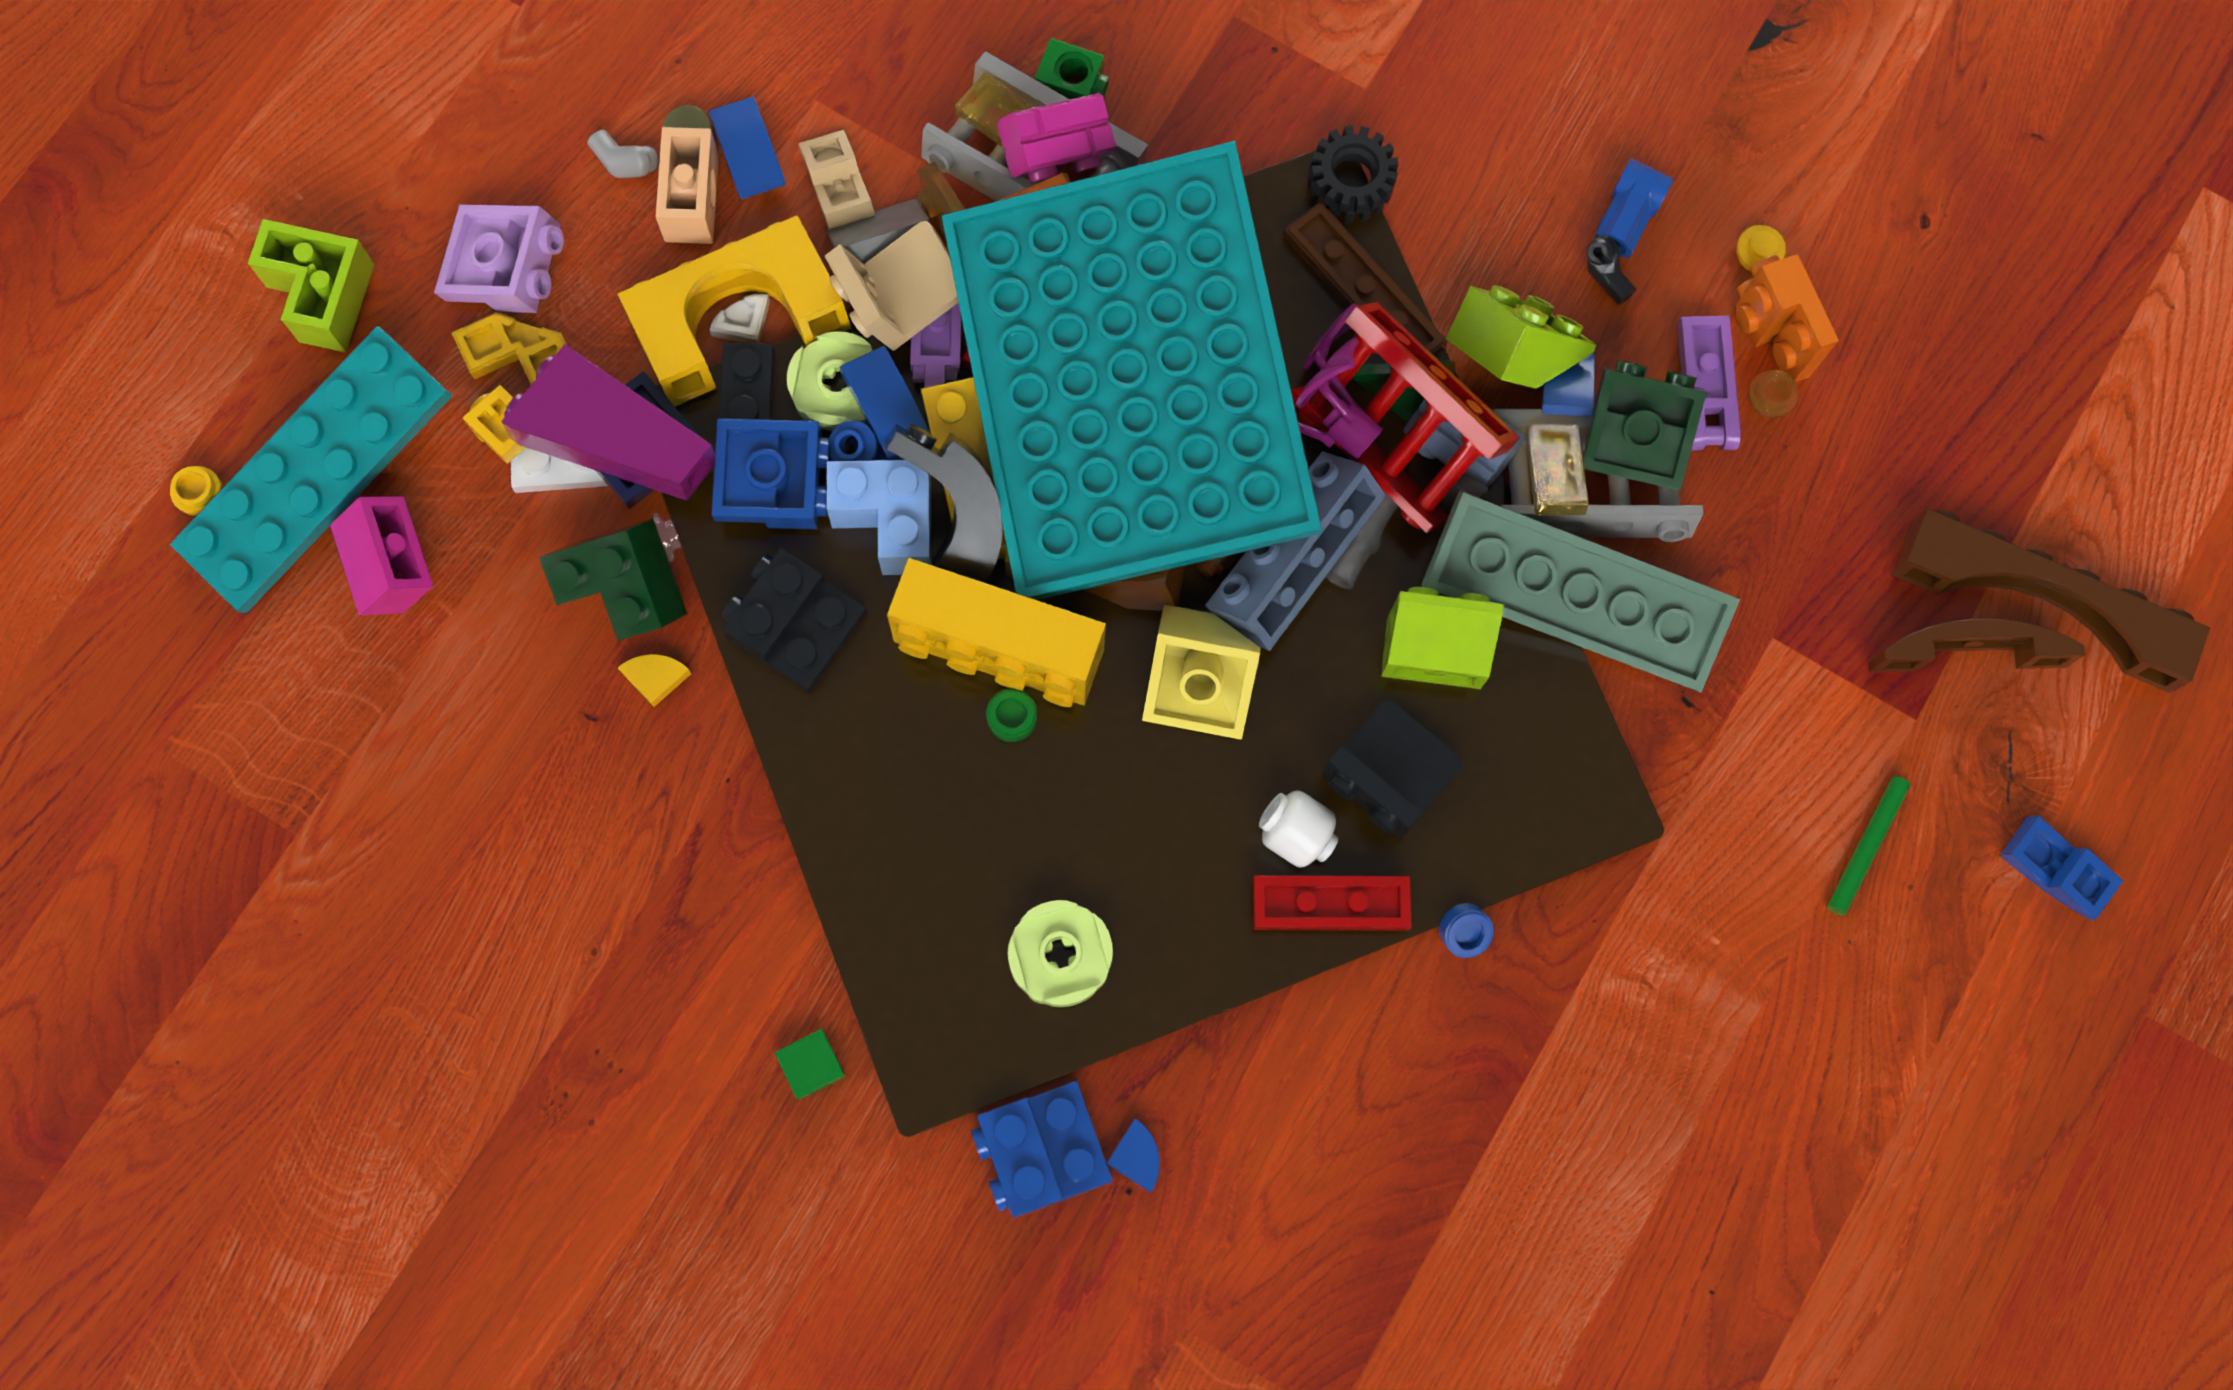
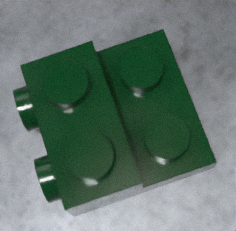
(1644, 425)

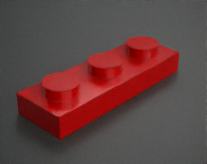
(1332, 903)

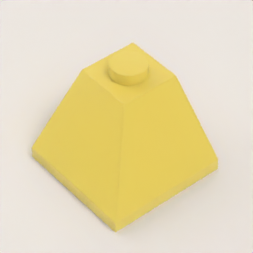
(1200, 674)

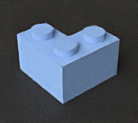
(885, 497)

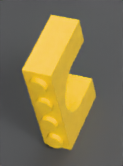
(770, 262)

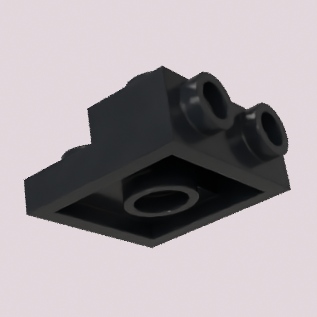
(792, 619)

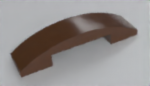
(2031, 644)

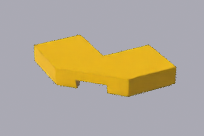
(503, 340)

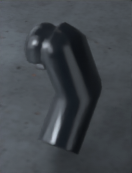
(1605, 268)

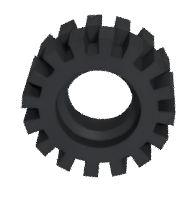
(1362, 150)

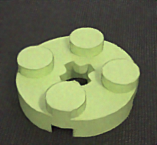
(809, 370)
(1076, 928)

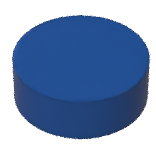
(1466, 930)

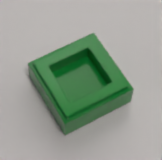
(810, 1064)

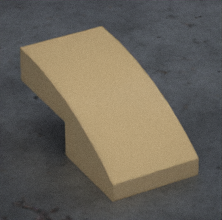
(836, 179)

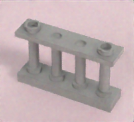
(989, 172)
(1620, 519)

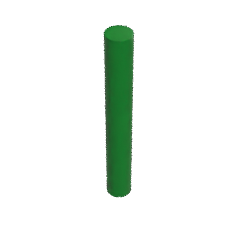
(1868, 846)

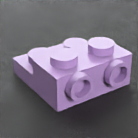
(500, 257)

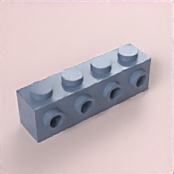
(1278, 579)

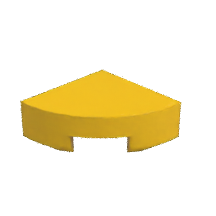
(654, 675)

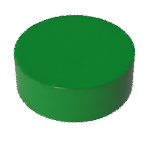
(1011, 715)

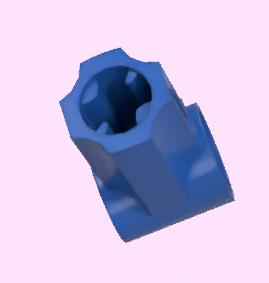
(1633, 203)

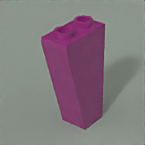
(607, 427)

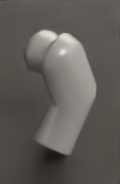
(623, 160)

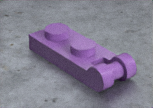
(1708, 355)

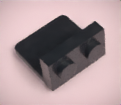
(1392, 769)

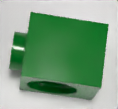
(1065, 61)

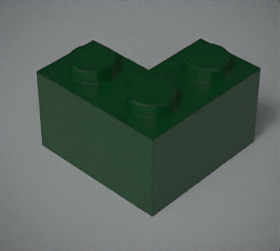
(628, 572)

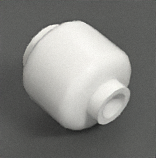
(1298, 828)

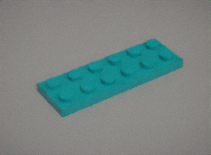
(311, 470)

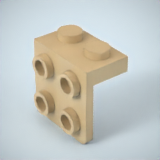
(898, 287)

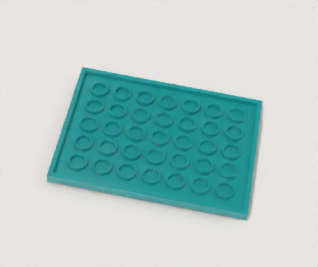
(1130, 374)

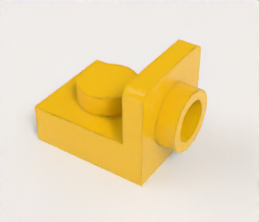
(486, 424)

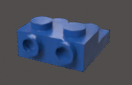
(770, 473)
(1041, 1150)

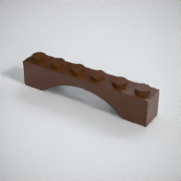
(2142, 637)

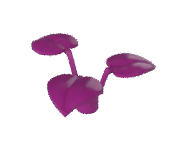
(1347, 421)

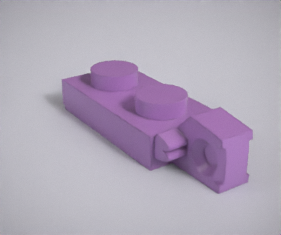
(937, 350)

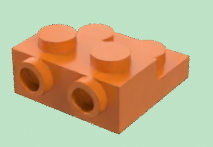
(1785, 310)

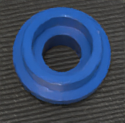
(866, 439)

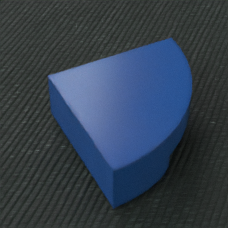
(1137, 1156)

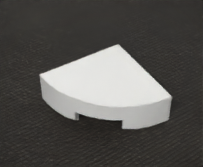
(742, 320)

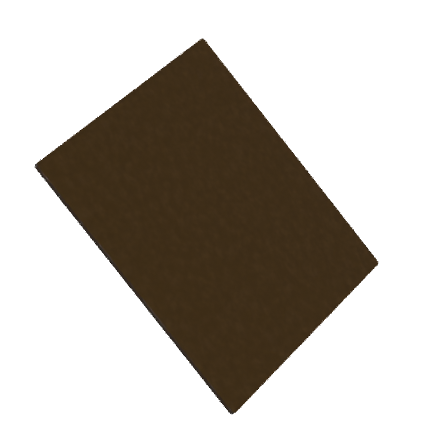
(942, 837)

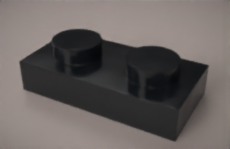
(747, 381)

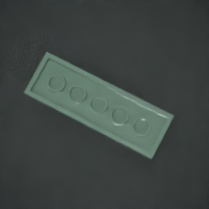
(1581, 591)

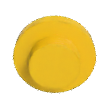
(1759, 243)
(194, 488)

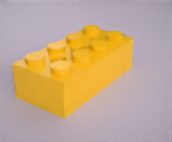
(996, 633)

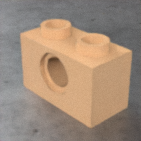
(687, 185)

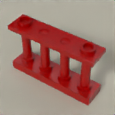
(1446, 401)

